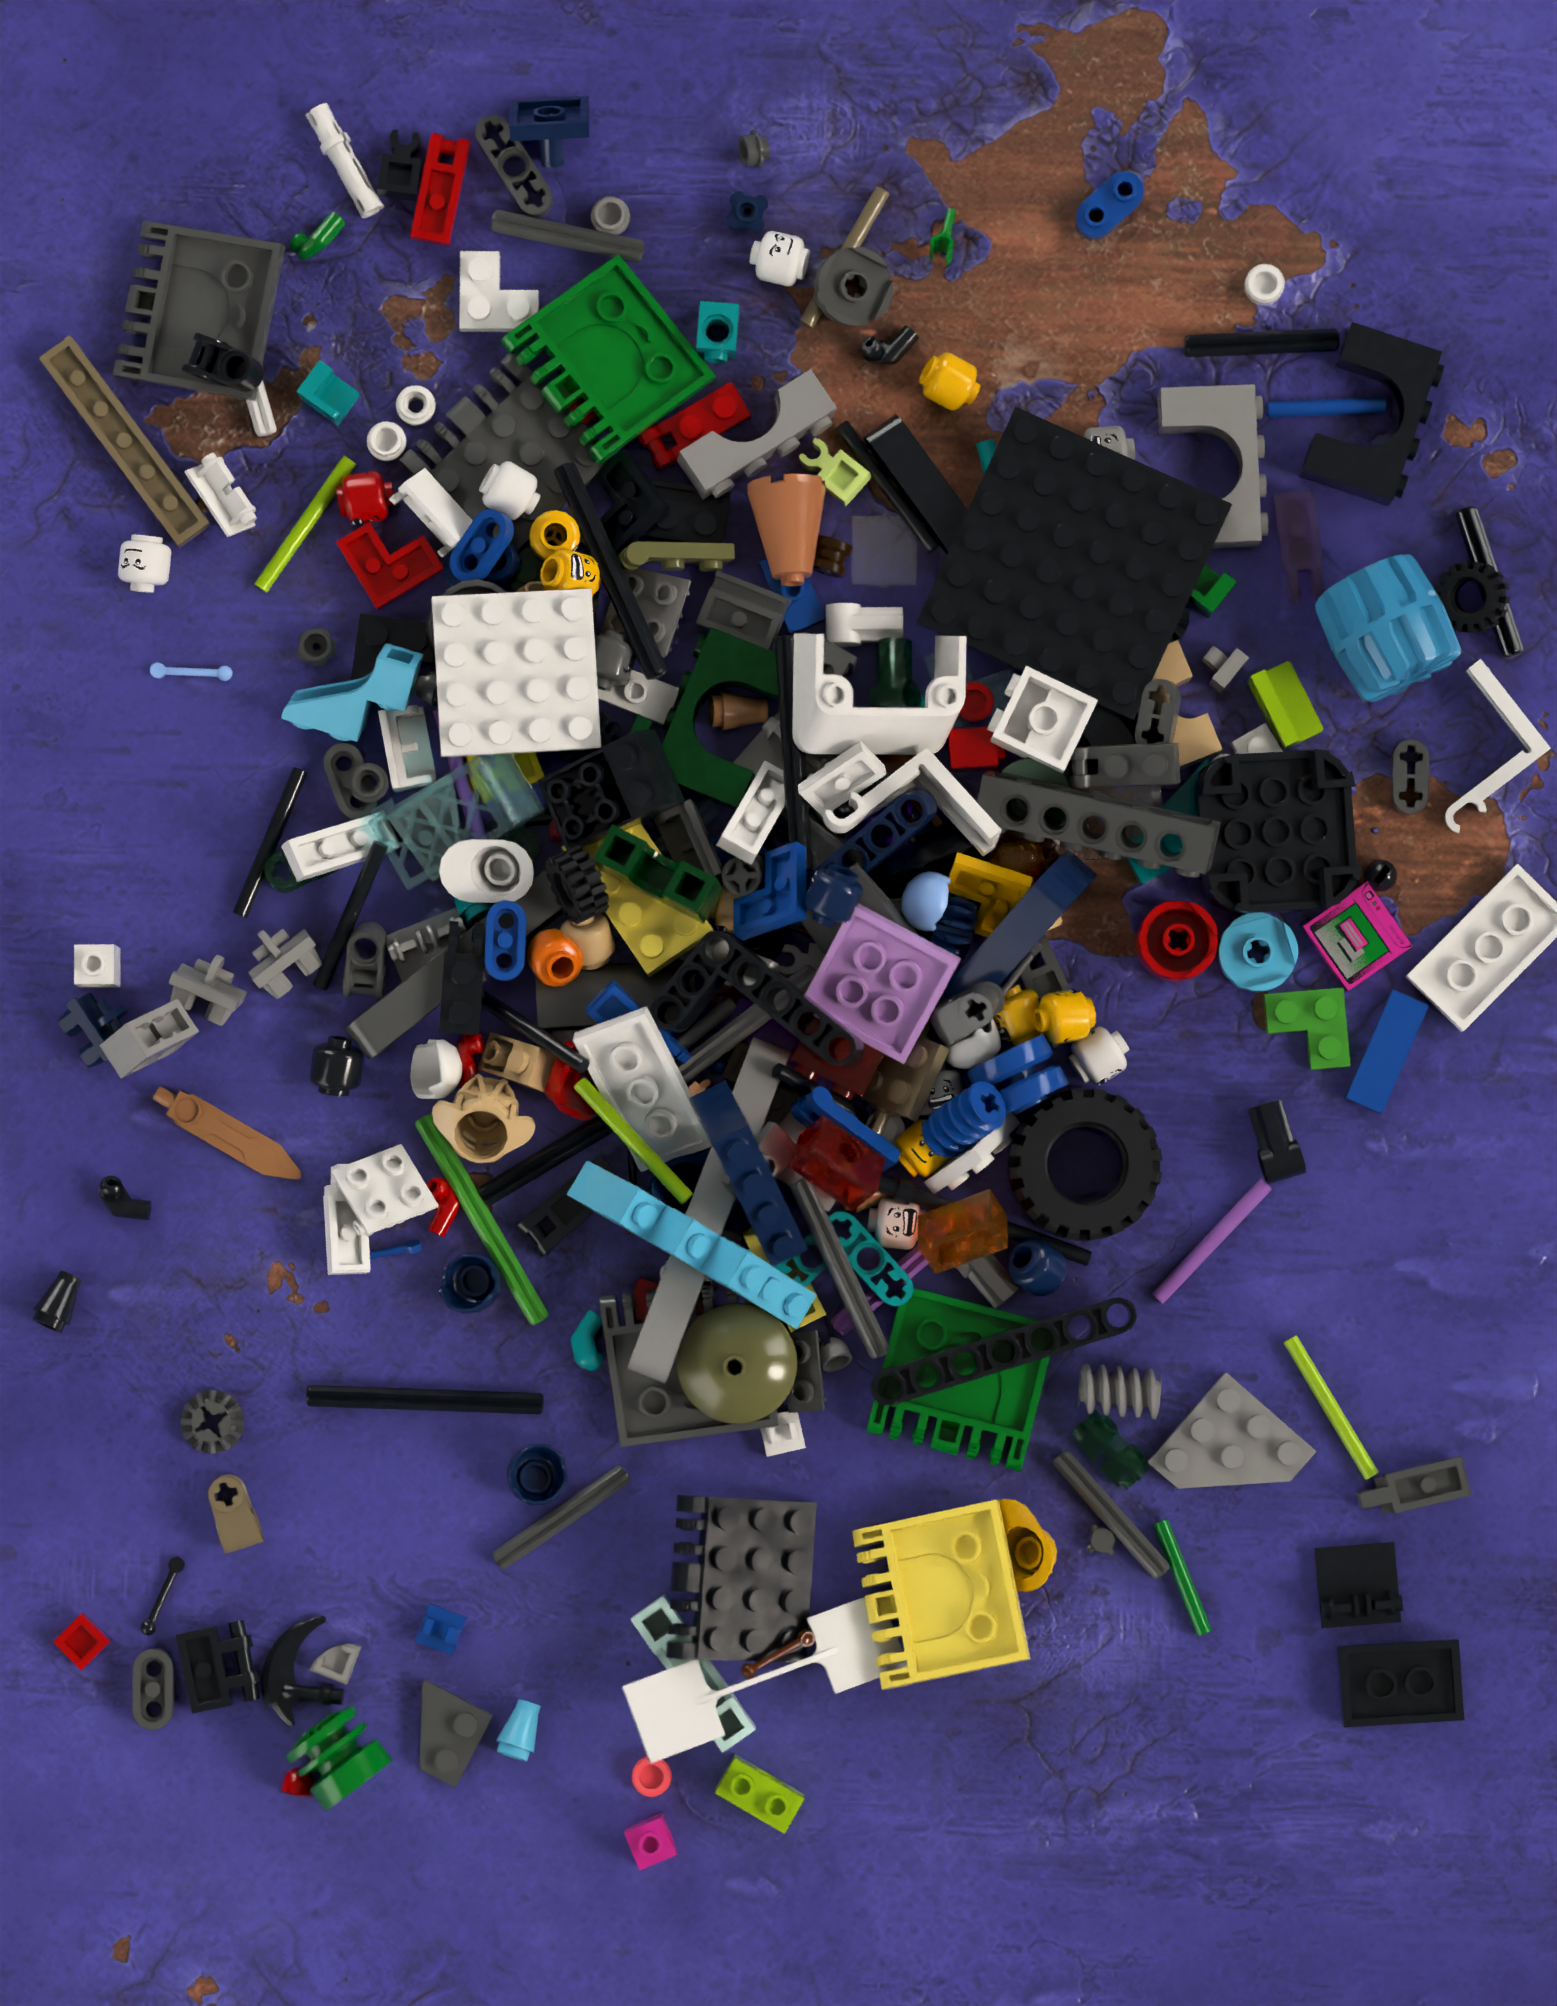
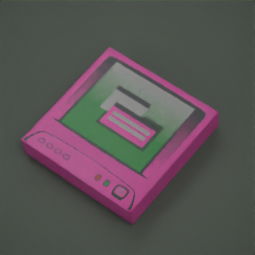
(1357, 937)

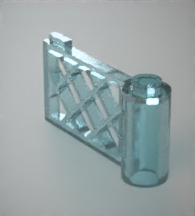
(499, 784)

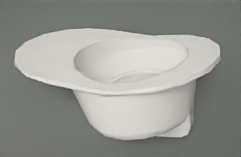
(486, 871)

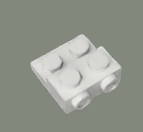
(1041, 719)

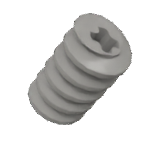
(1119, 1390)

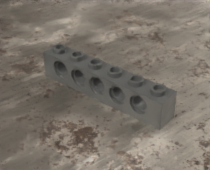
(1197, 833)

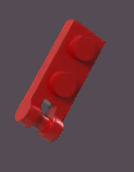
(440, 191)
(716, 412)

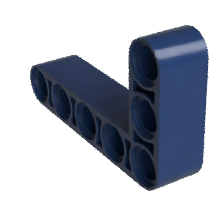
(867, 839)
(1024, 924)

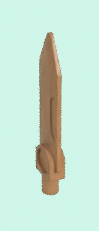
(227, 1134)

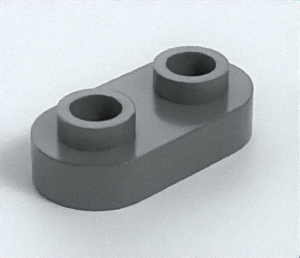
(340, 780)
(153, 1688)

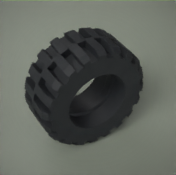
(1136, 1146)

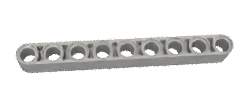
(710, 1207)

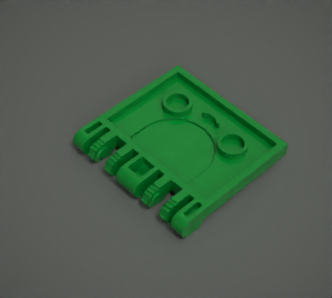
(613, 353)
(995, 1403)

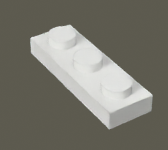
(755, 814)
(333, 847)

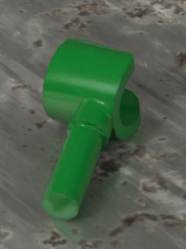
(943, 241)

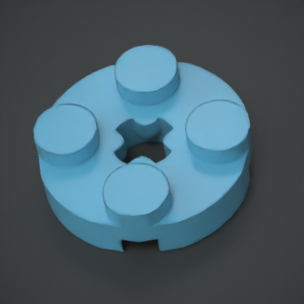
(1269, 932)

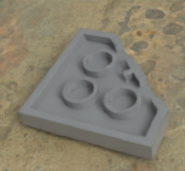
(1230, 1442)

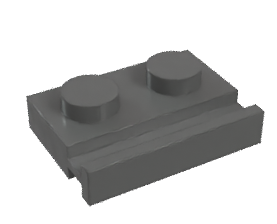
(743, 610)

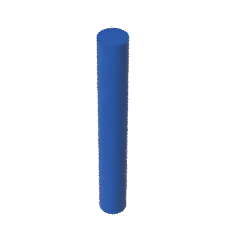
(1326, 407)

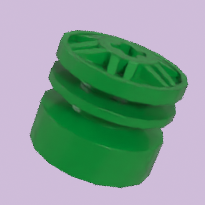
(338, 1757)

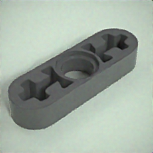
(538, 184)

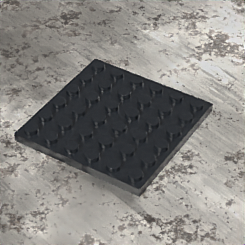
(1074, 562)

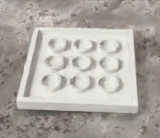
(516, 672)

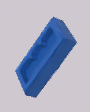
(804, 606)

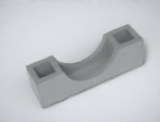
(716, 462)

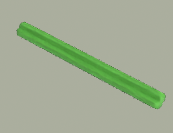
(482, 1220)

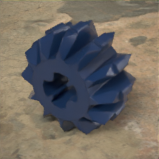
(955, 926)

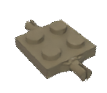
(904, 1088)

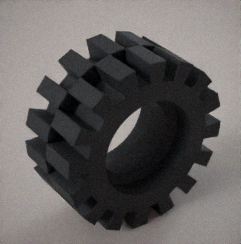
(1494, 590)
(577, 884)

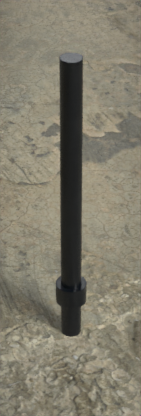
(906, 1192)

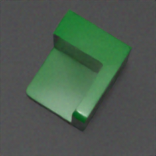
(1210, 591)

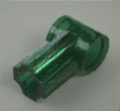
(894, 676)

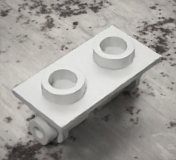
(227, 505)

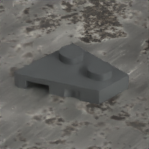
(449, 1732)

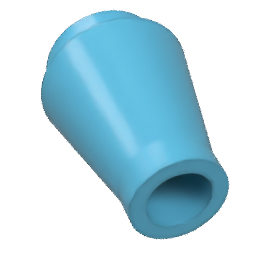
(519, 1732)

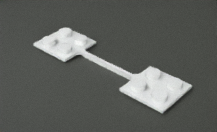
(679, 1709)

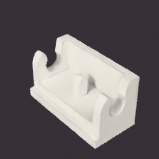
(434, 509)
(407, 748)

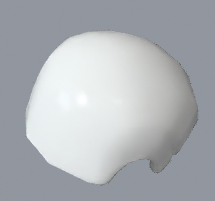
(975, 1048)
(435, 1069)

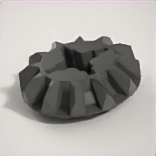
(230, 1427)

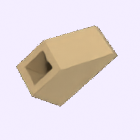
(517, 1062)

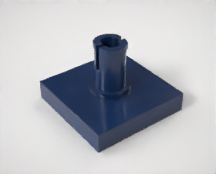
(549, 122)

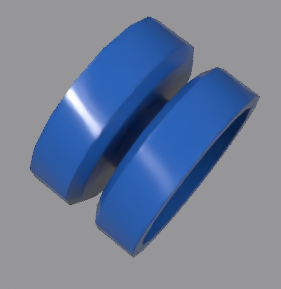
(1016, 1075)

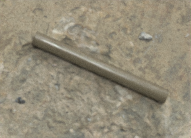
(854, 239)

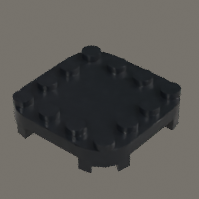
(1281, 831)

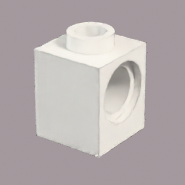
(97, 966)

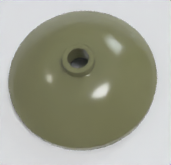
(740, 1334)

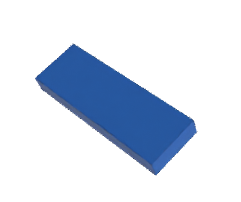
(1386, 1051)

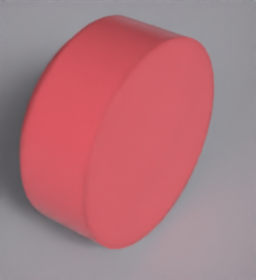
(651, 1778)

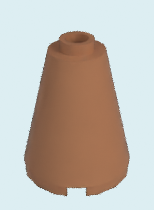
(788, 523)

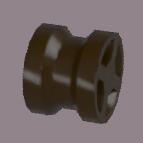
(831, 556)

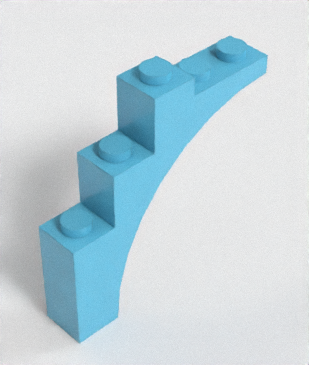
(692, 1243)

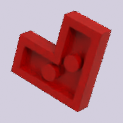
(387, 575)

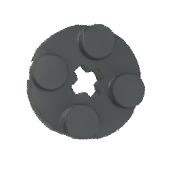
(832, 294)

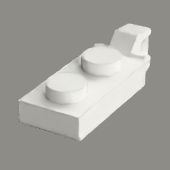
(344, 1247)

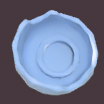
(925, 900)

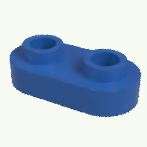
(1110, 204)
(480, 543)
(505, 941)

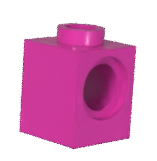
(650, 1841)

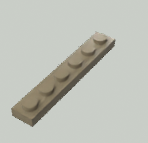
(125, 441)

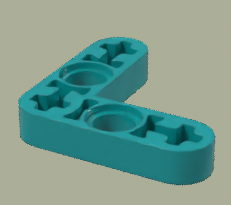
(859, 1239)

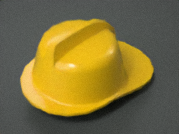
(1030, 1547)

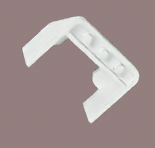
(831, 725)

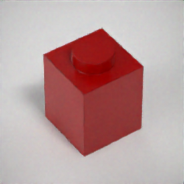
(972, 751)

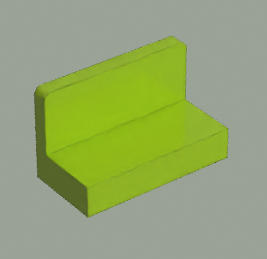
(1285, 705)

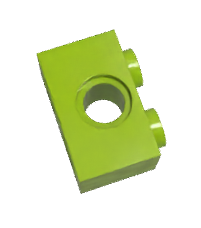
(759, 1793)

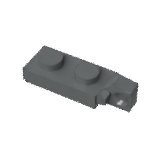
(1417, 1487)

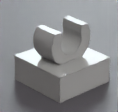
(1224, 667)

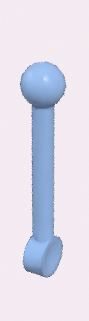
(159, 671)

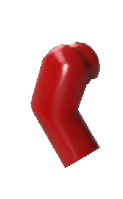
(468, 1046)
(447, 1206)

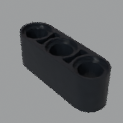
(926, 852)

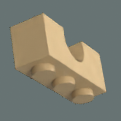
(1196, 735)

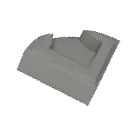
(337, 1662)

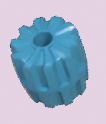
(1387, 627)

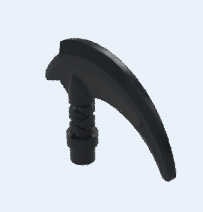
(278, 1674)

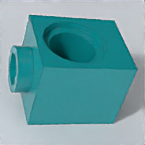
(722, 315)

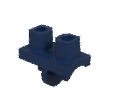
(97, 1022)

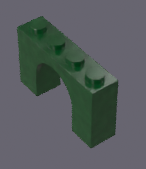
(721, 664)

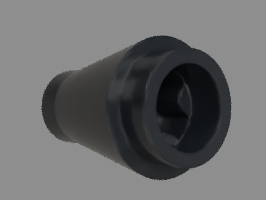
(58, 1302)

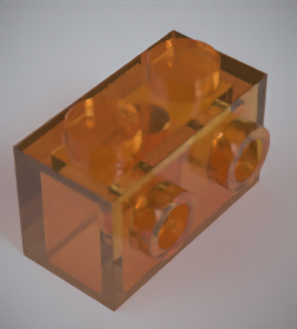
(962, 1231)

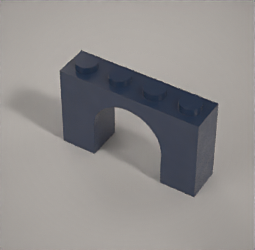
(749, 1173)

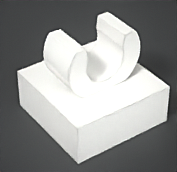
(785, 1437)

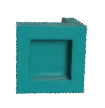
(327, 393)

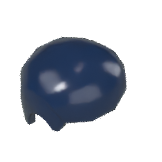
(470, 1283)
(537, 1474)

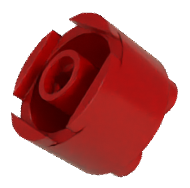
(1199, 941)

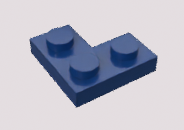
(781, 899)

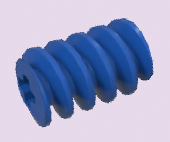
(964, 1120)

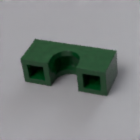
(648, 871)

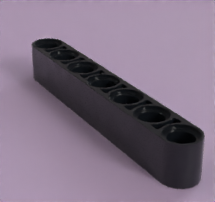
(1023, 1351)

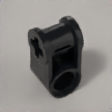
(217, 363)

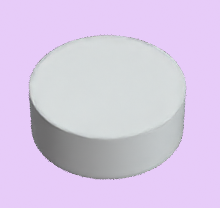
(1264, 284)

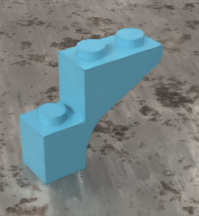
(345, 705)

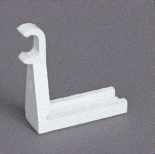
(1521, 728)
(941, 784)

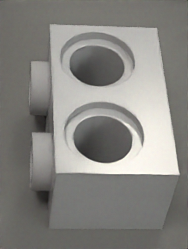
(149, 1038)

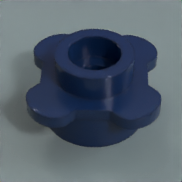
(751, 222)

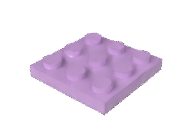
(881, 981)

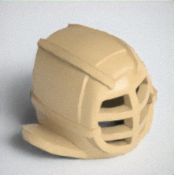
(484, 1114)

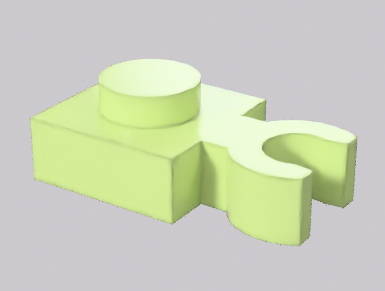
(841, 473)

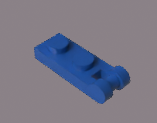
(820, 1103)

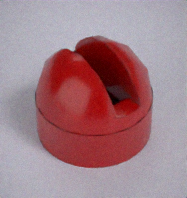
(297, 1785)

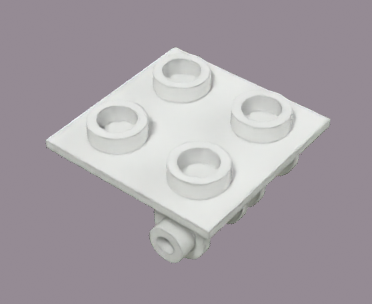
(384, 1190)

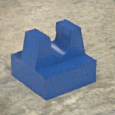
(441, 1629)

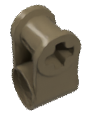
(237, 1521)

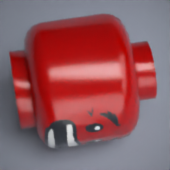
(364, 497)

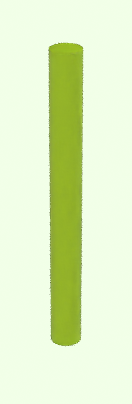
(304, 524)
(633, 1140)
(1330, 1407)

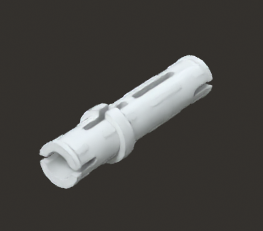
(339, 151)

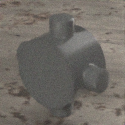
(1101, 1540)

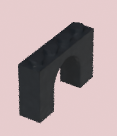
(1408, 373)

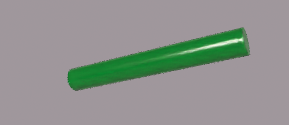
(1182, 1577)

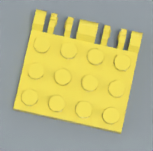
(948, 1592)

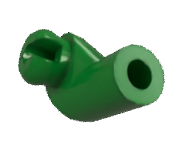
(320, 239)

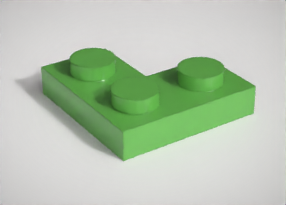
(1320, 1015)

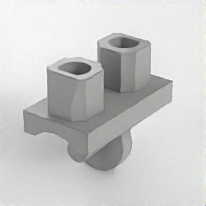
(269, 971)
(209, 983)

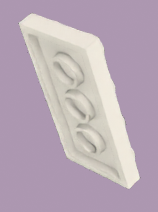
(1487, 948)
(643, 1083)

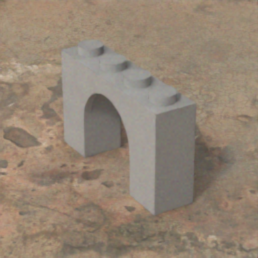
(1232, 416)

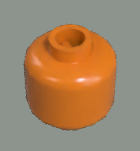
(554, 958)

